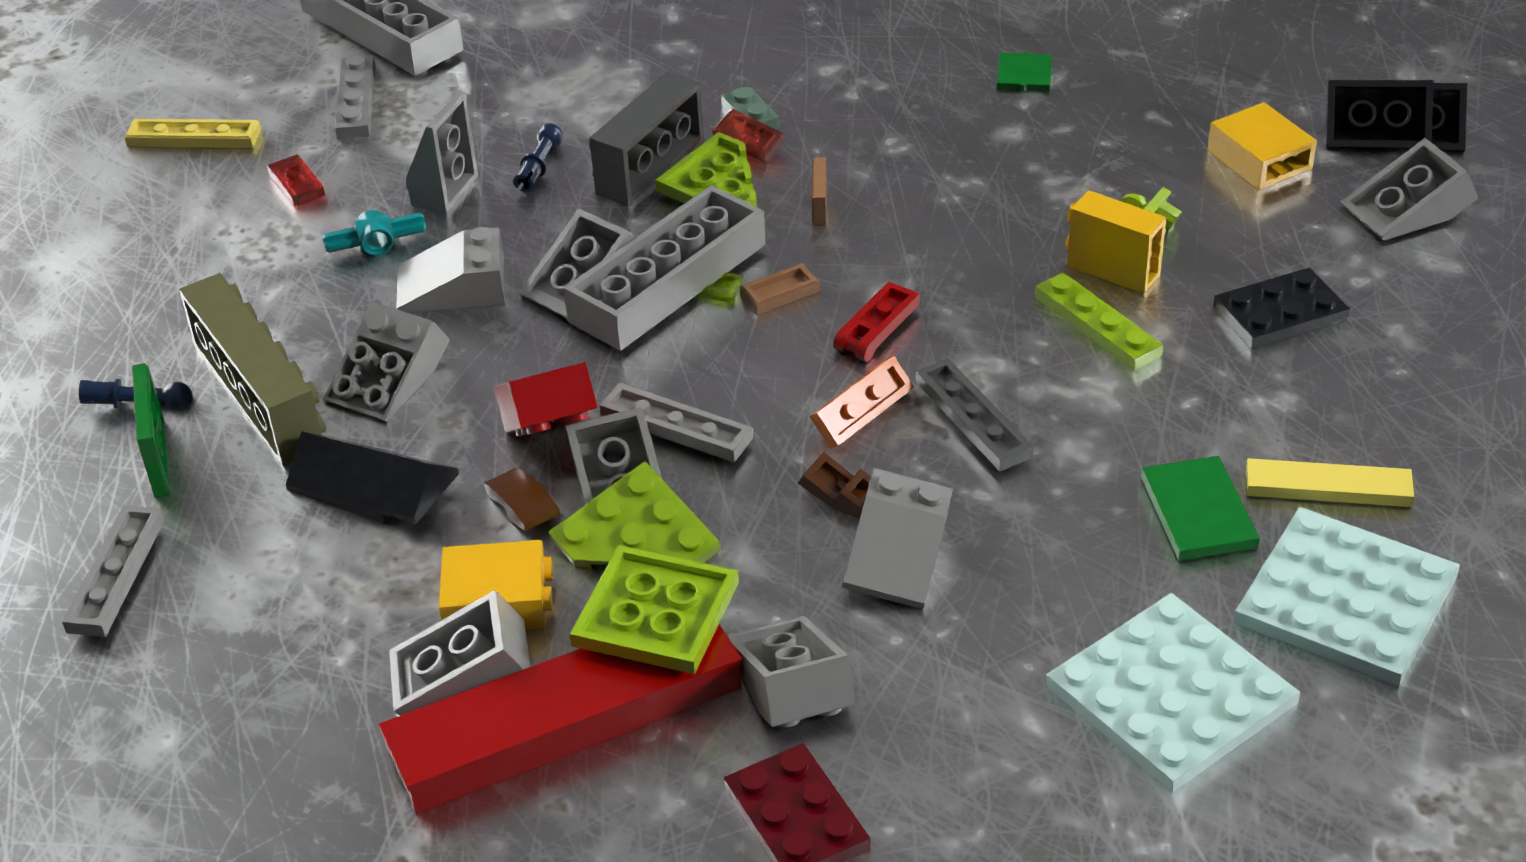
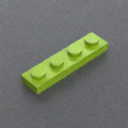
(1099, 321)

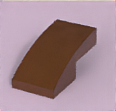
(836, 485)
(522, 497)

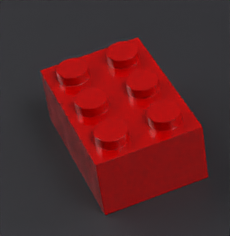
(554, 395)

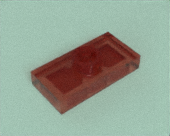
(759, 139)
(296, 180)

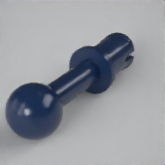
(534, 165)
(174, 395)

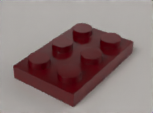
(796, 809)

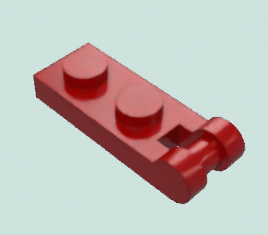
(876, 321)

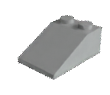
(444, 159)
(1412, 193)
(576, 250)
(454, 274)
(609, 449)
(898, 538)
(459, 654)
(794, 671)

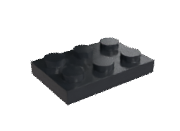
(1281, 308)

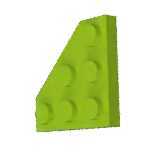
(717, 163)
(636, 514)

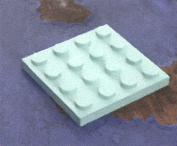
(1347, 595)
(1172, 691)

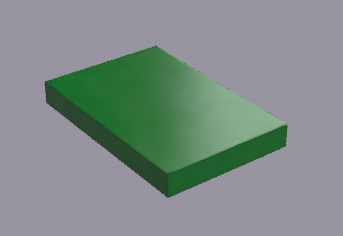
(150, 430)
(1199, 508)

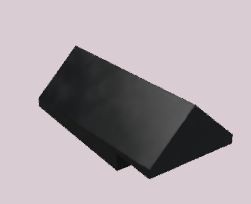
(1395, 114)
(366, 478)

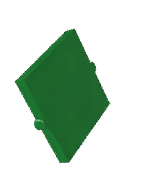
(1024, 71)

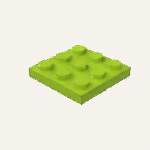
(655, 609)

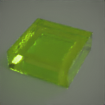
(724, 289)

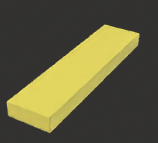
(193, 133)
(1329, 482)

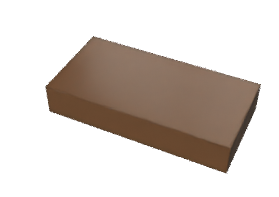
(819, 191)
(779, 289)

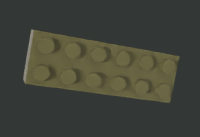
(251, 365)

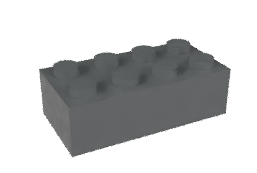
(646, 138)

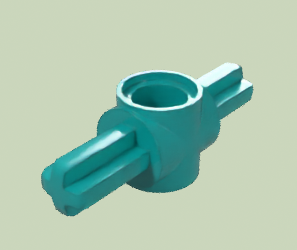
(374, 243)

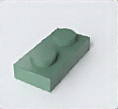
(751, 104)

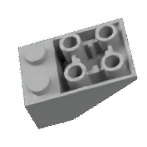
(386, 362)

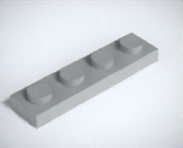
(355, 97)
(682, 422)
(113, 571)

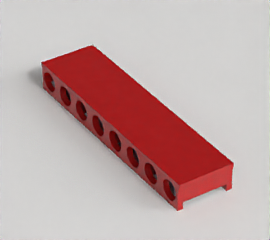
(543, 717)

